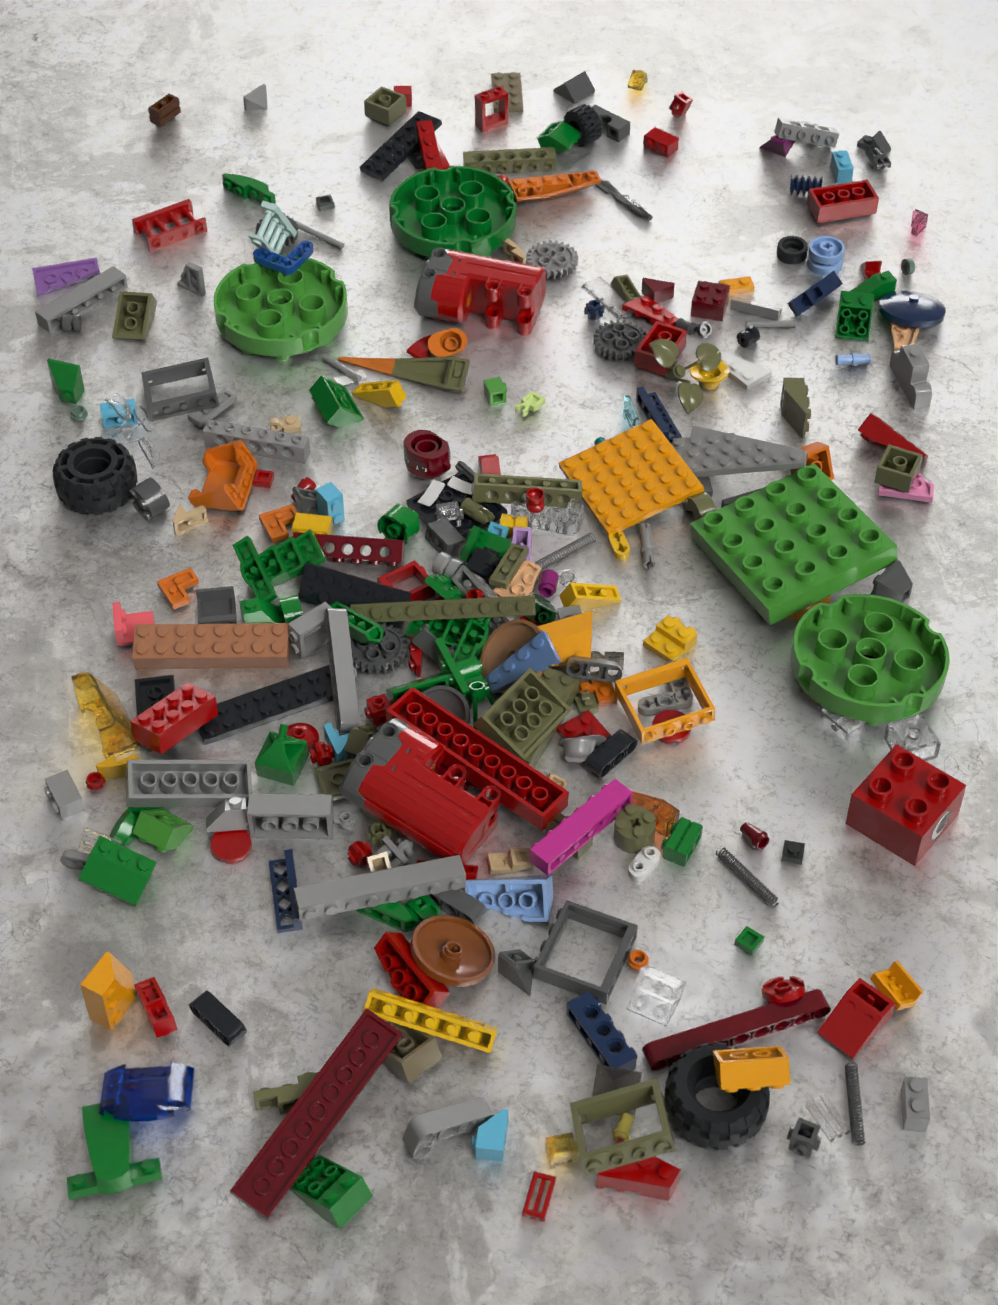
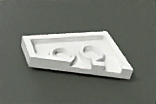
(745, 372)

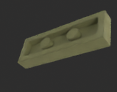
(509, 566)

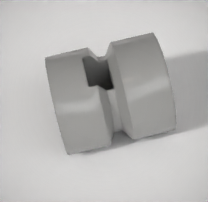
(446, 565)

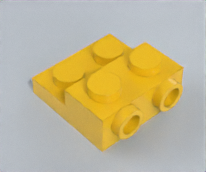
(671, 639)

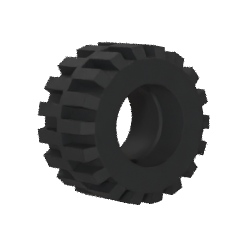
(586, 121)

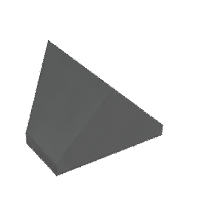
(517, 968)

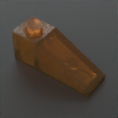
(664, 812)

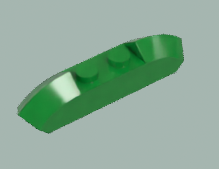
(361, 627)
(125, 824)
(393, 914)

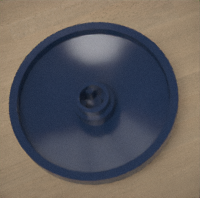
(911, 309)

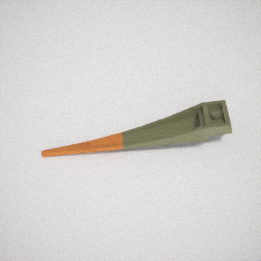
(435, 372)

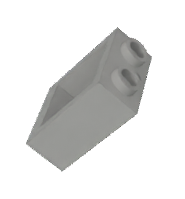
(305, 624)

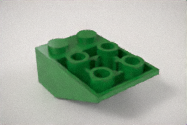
(854, 316)
(332, 1191)

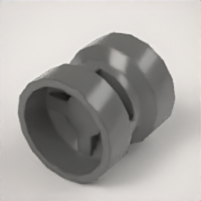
(71, 323)

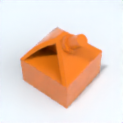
(819, 455)

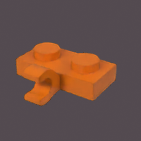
(602, 690)

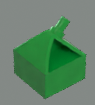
(282, 757)

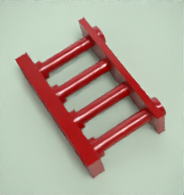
(167, 215)

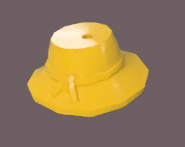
(711, 379)

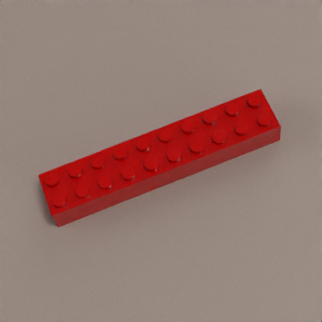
(485, 761)

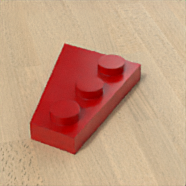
(650, 309)

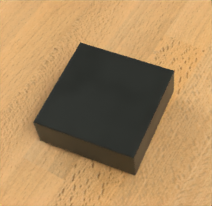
(325, 202)

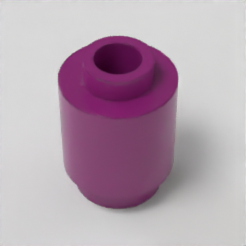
(548, 583)

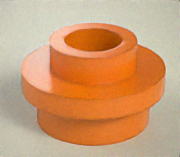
(637, 955)

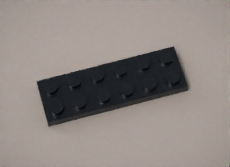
(396, 148)
(329, 585)

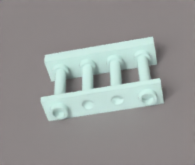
(278, 222)

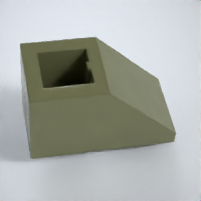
(359, 737)

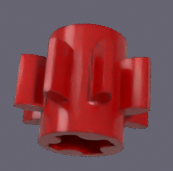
(321, 754)
(358, 852)

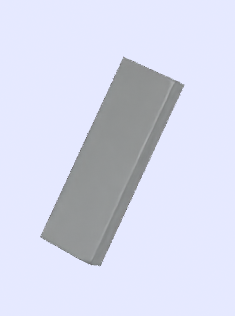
(755, 308)

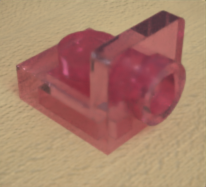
(918, 222)

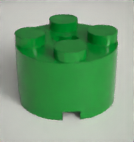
(399, 523)

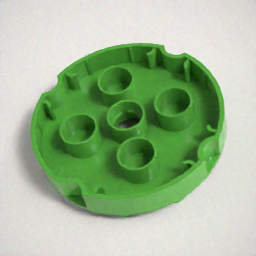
(280, 312)
(892, 687)

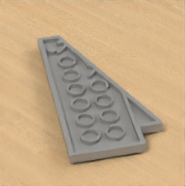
(722, 453)

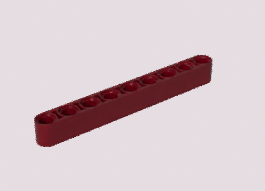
(738, 1028)

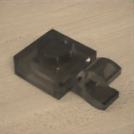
(613, 656)

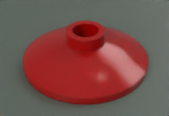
(304, 732)

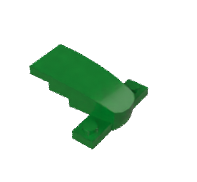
(276, 563)
(464, 634)
(111, 1158)

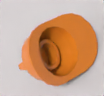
(447, 342)

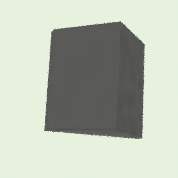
(576, 88)

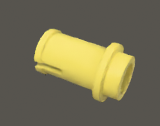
(623, 1127)

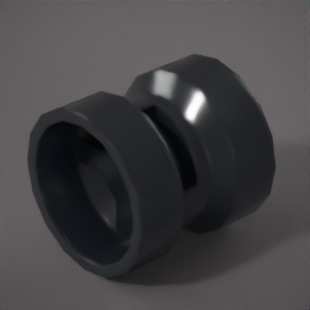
(747, 337)

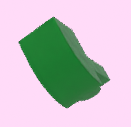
(290, 608)

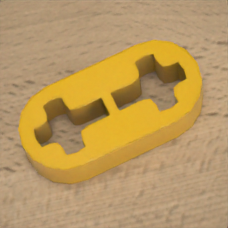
(623, 544)

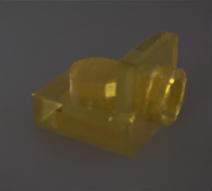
(637, 80)

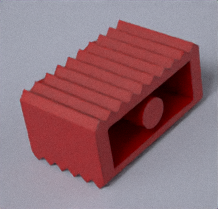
(661, 141)

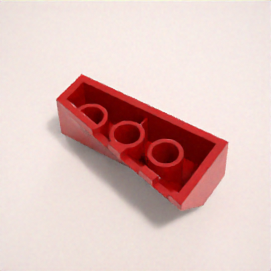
(430, 149)
(405, 975)

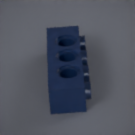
(588, 1006)

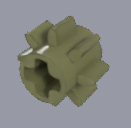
(377, 833)

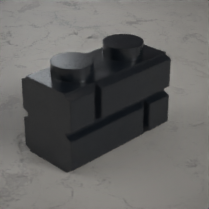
(484, 561)

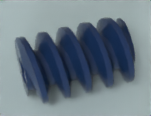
(804, 185)

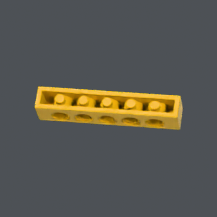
(431, 1020)

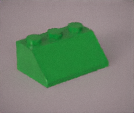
(335, 403)
(421, 685)
(117, 871)

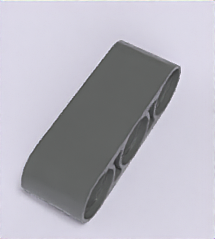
(600, 675)
(459, 904)

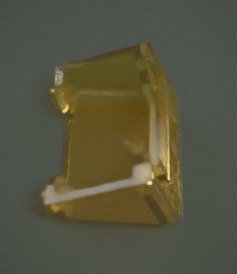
(113, 719)

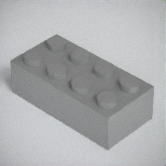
(290, 816)

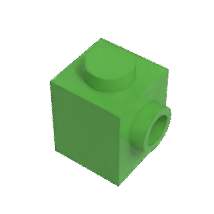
(495, 391)

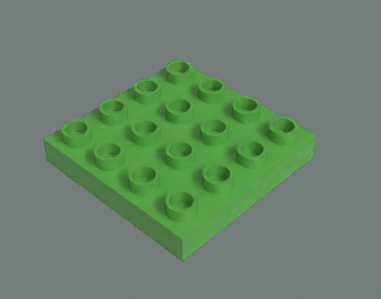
(793, 543)

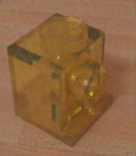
(561, 1149)

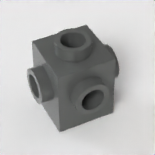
(804, 1137)

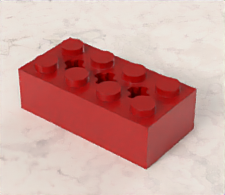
(842, 201)
(174, 718)

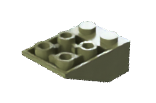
(795, 404)

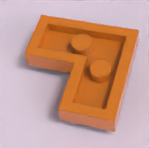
(275, 522)
(174, 587)

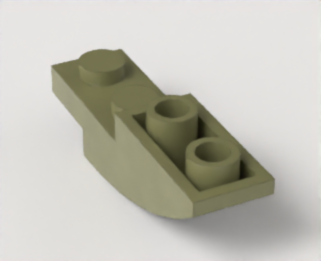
(283, 1096)

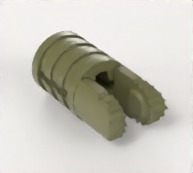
(476, 511)

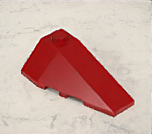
(879, 431)

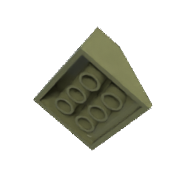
(523, 715)

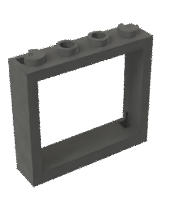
(181, 404)
(595, 919)

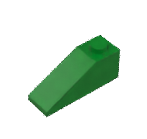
(877, 284)

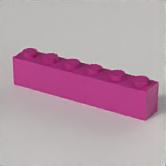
(580, 827)

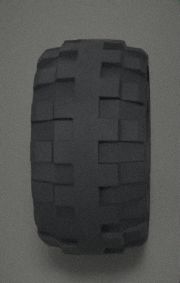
(99, 491)
(704, 1126)

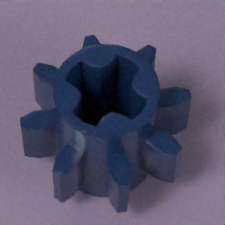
(594, 309)

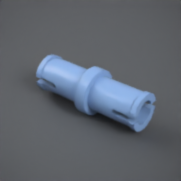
(853, 359)

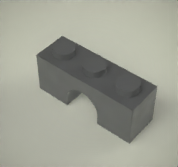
(617, 127)

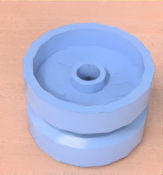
(825, 255)

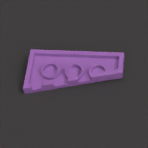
(61, 275)

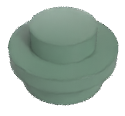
(78, 413)

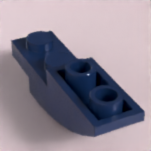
(815, 293)

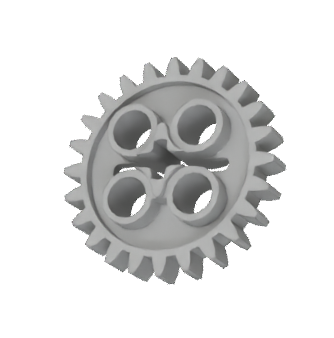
(554, 258)

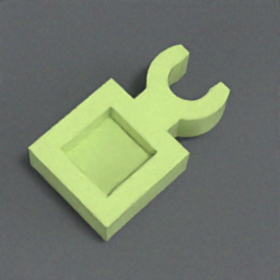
(530, 402)

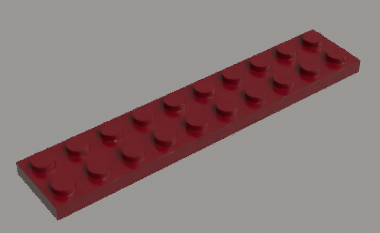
(316, 1114)

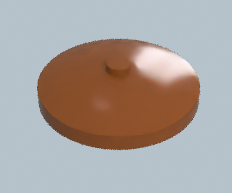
(452, 951)

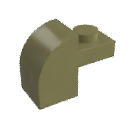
(699, 505)

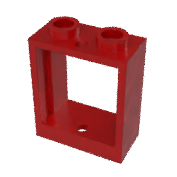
(486, 123)
(405, 572)

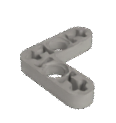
(674, 697)

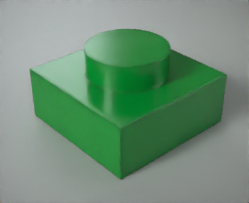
(749, 940)

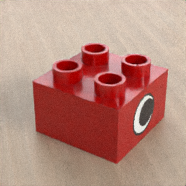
(905, 804)

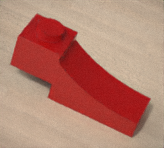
(156, 1007)

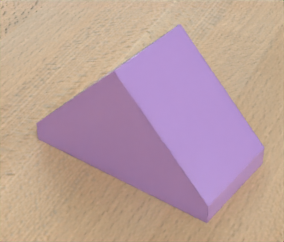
(523, 537)

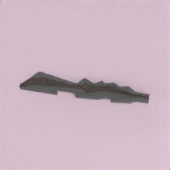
(636, 207)

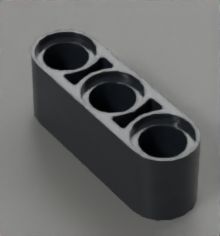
(611, 753)
(217, 1018)

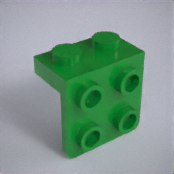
(479, 538)

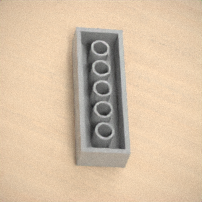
(186, 782)

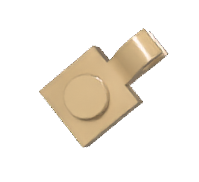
(288, 424)

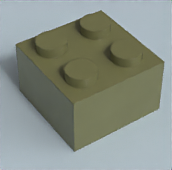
(385, 105)
(898, 468)

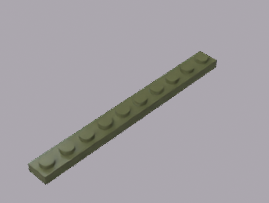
(447, 609)

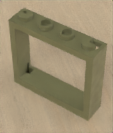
(615, 1103)

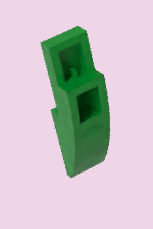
(248, 187)

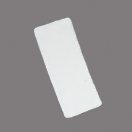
(345, 380)
(460, 485)
(431, 493)

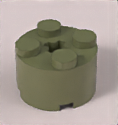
(634, 828)

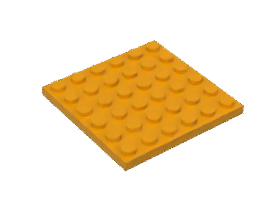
(631, 477)

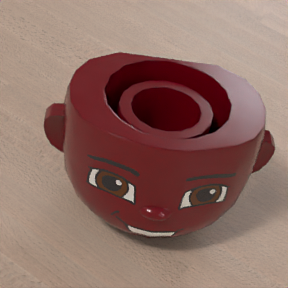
(426, 454)

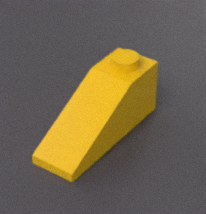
(381, 393)
(589, 595)

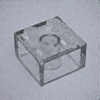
(913, 735)

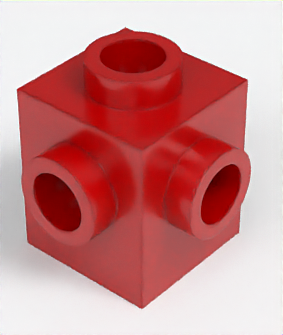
(376, 709)

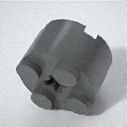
(149, 498)

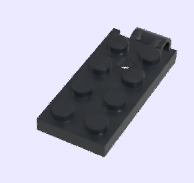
(152, 690)

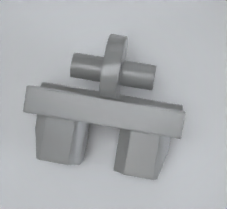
(404, 847)

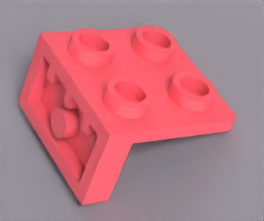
(125, 623)

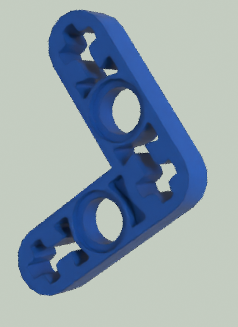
(287, 264)

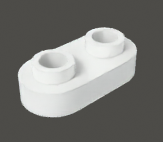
(645, 862)

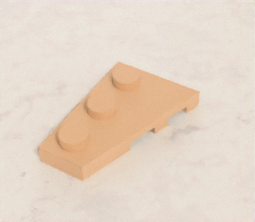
(902, 335)
(523, 581)

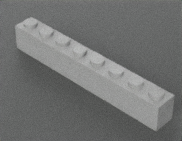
(379, 887)

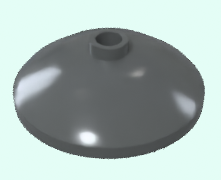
(450, 700)

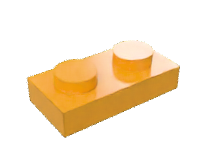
(739, 285)

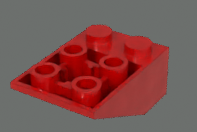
(857, 1018)

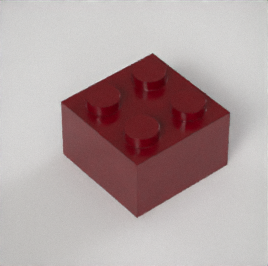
(710, 301)

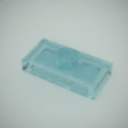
(629, 412)

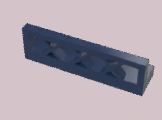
(651, 412)
(291, 881)

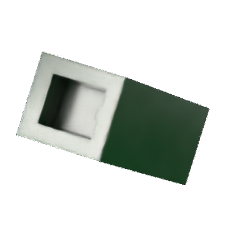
(544, 611)

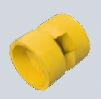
(511, 522)

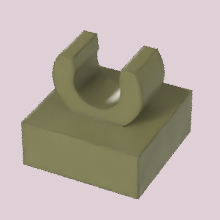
(586, 702)

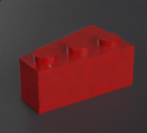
(647, 1177)

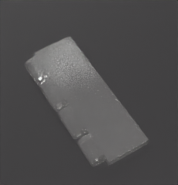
(602, 291)

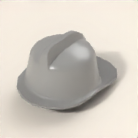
(579, 749)

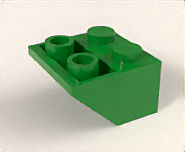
(560, 136)

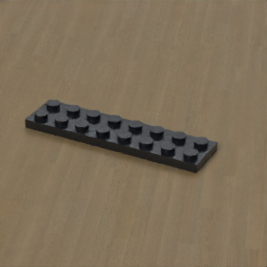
(269, 704)

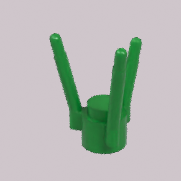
(477, 694)

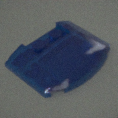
(146, 1092)

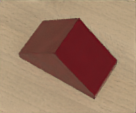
(657, 289)

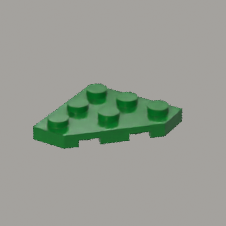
(443, 586)

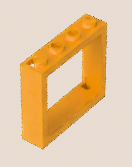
(656, 677)

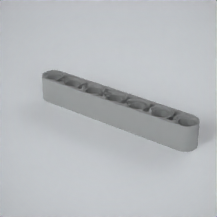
(341, 669)

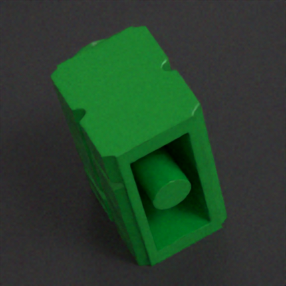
(682, 841)

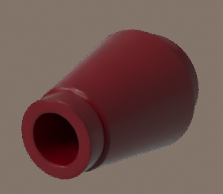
(756, 837)

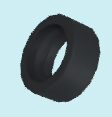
(792, 257)

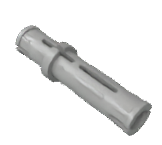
(647, 550)

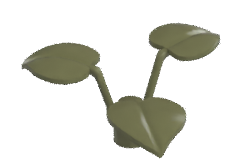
(665, 353)

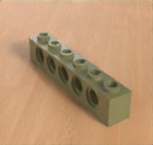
(512, 160)
(510, 488)

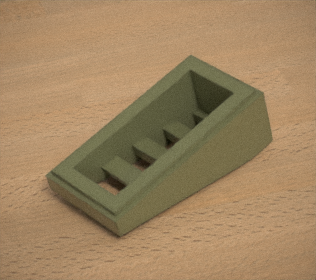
(623, 286)

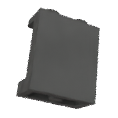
(216, 605)

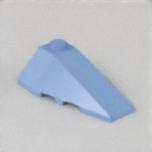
(516, 896)

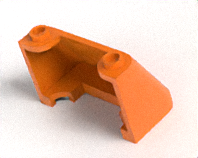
(228, 479)

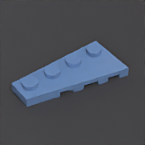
(536, 654)

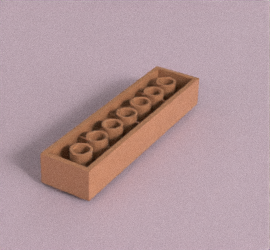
(211, 646)

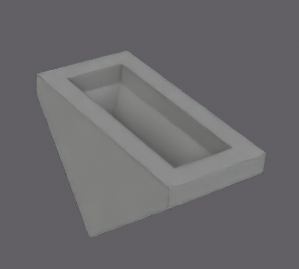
(256, 99)

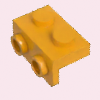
(897, 986)

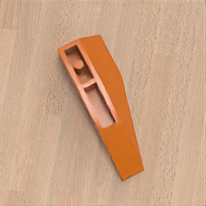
(551, 187)

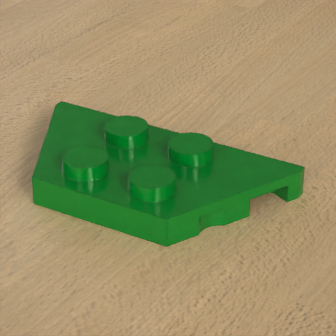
(448, 666)

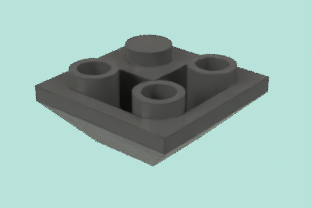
(893, 583)

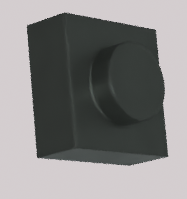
(793, 852)

